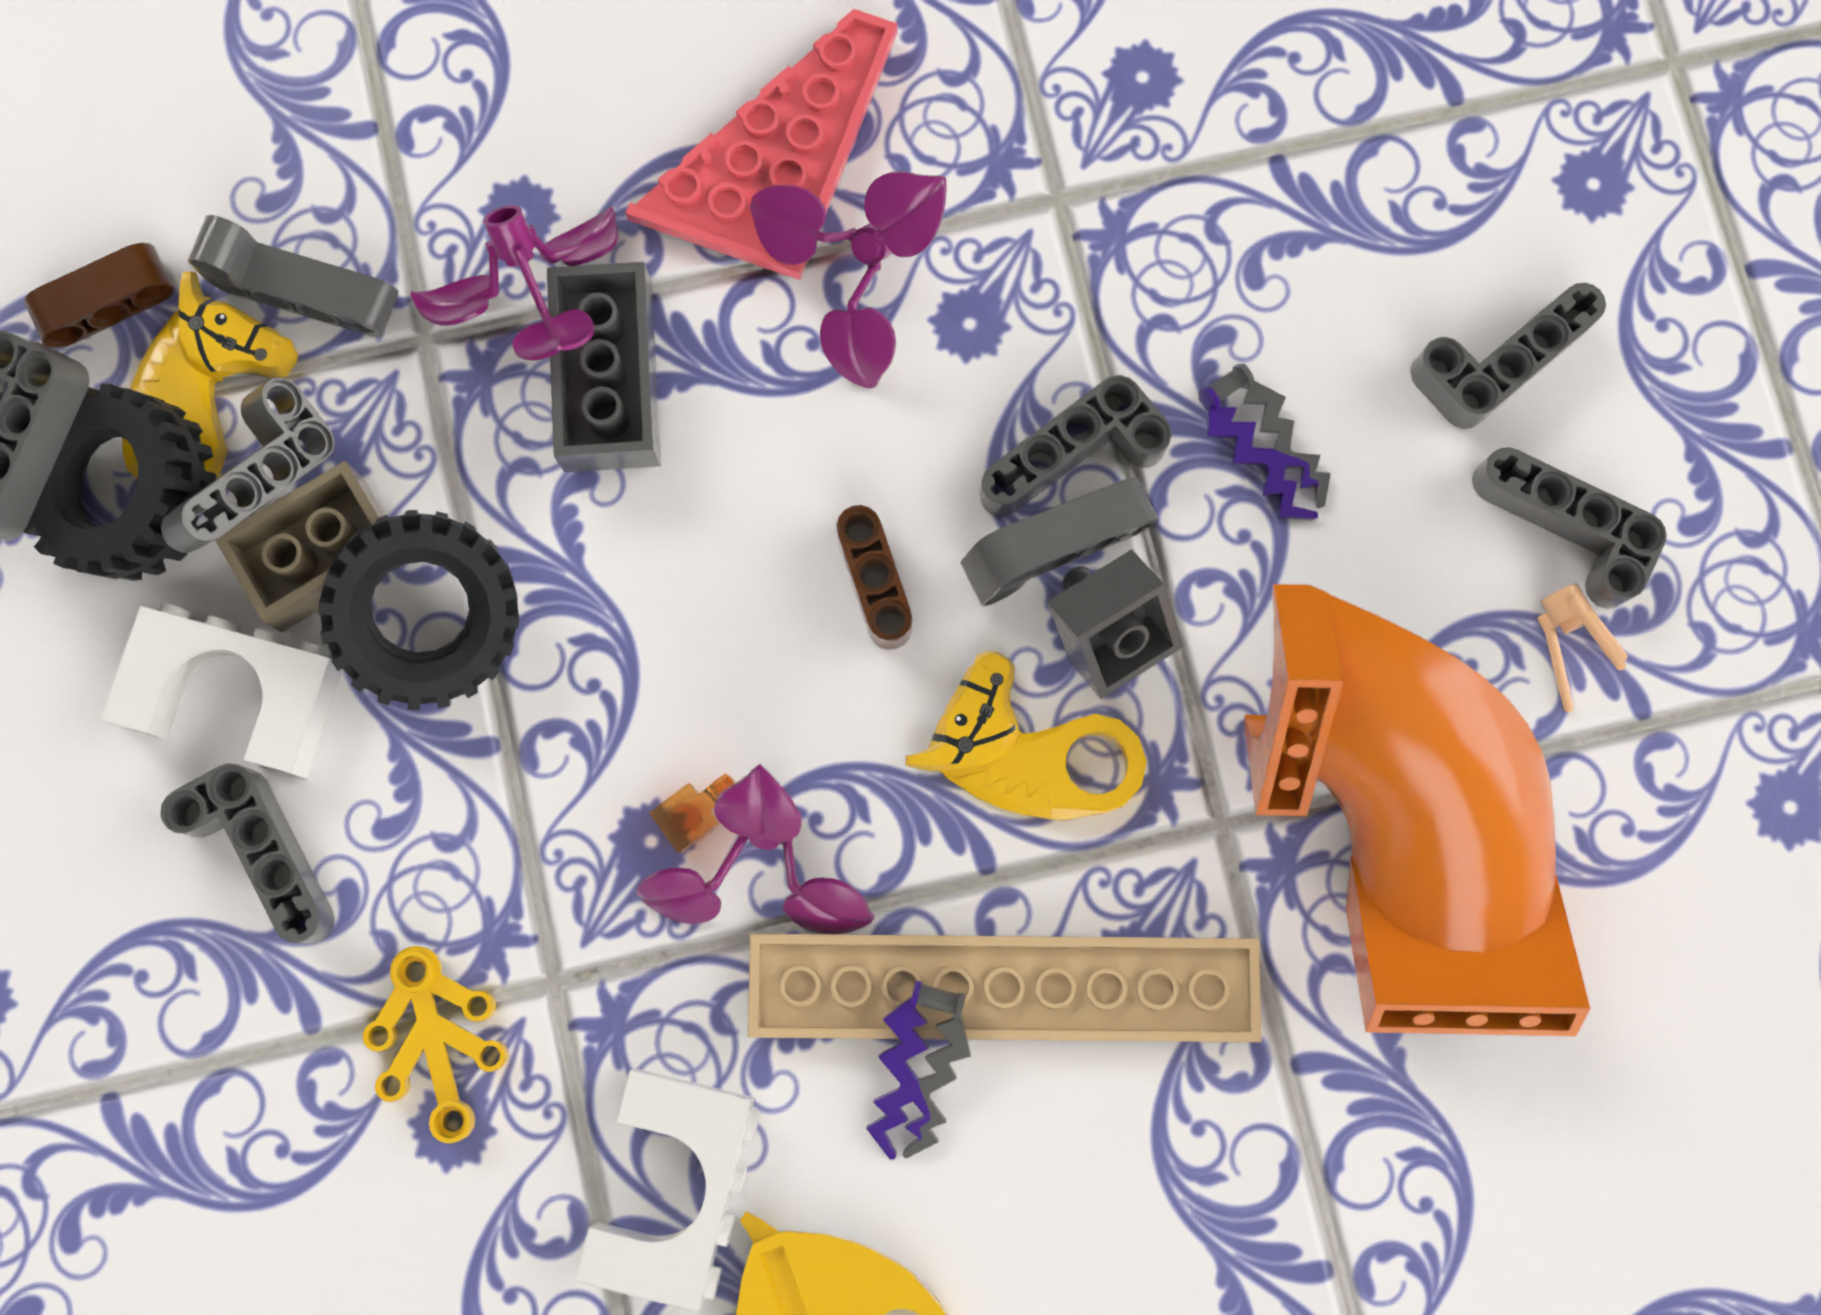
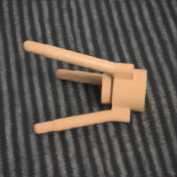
(1571, 611)

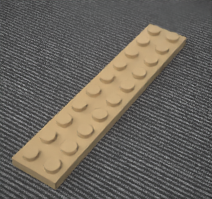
(1011, 986)

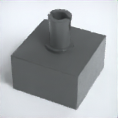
(1115, 622)

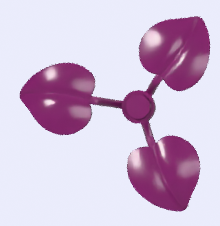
(903, 222)
(513, 243)
(767, 816)

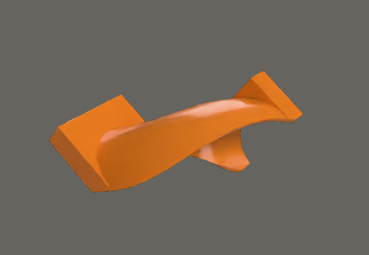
(1445, 819)

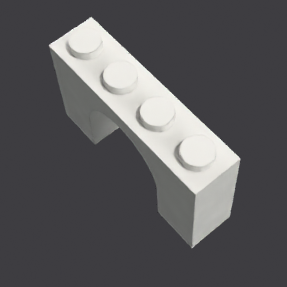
(171, 648)
(679, 1265)

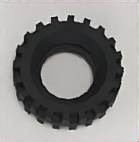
(168, 474)
(407, 674)

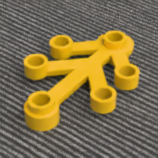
(431, 1035)

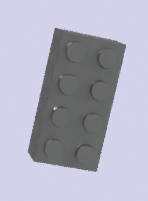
(609, 385)

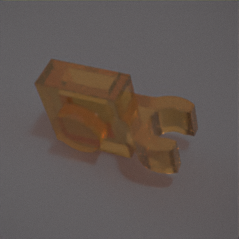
(689, 814)

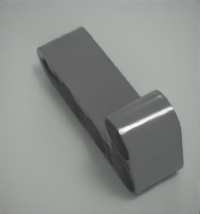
(288, 281)
(1518, 353)
(34, 422)
(1068, 452)
(247, 479)
(1566, 520)
(1056, 537)
(258, 860)

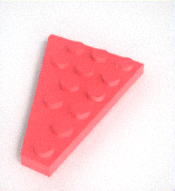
(788, 135)

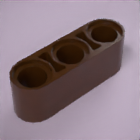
(98, 295)
(874, 554)

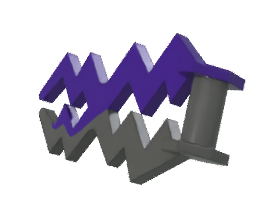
(1276, 459)
(914, 1089)

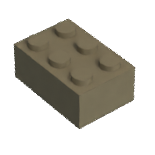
(292, 542)

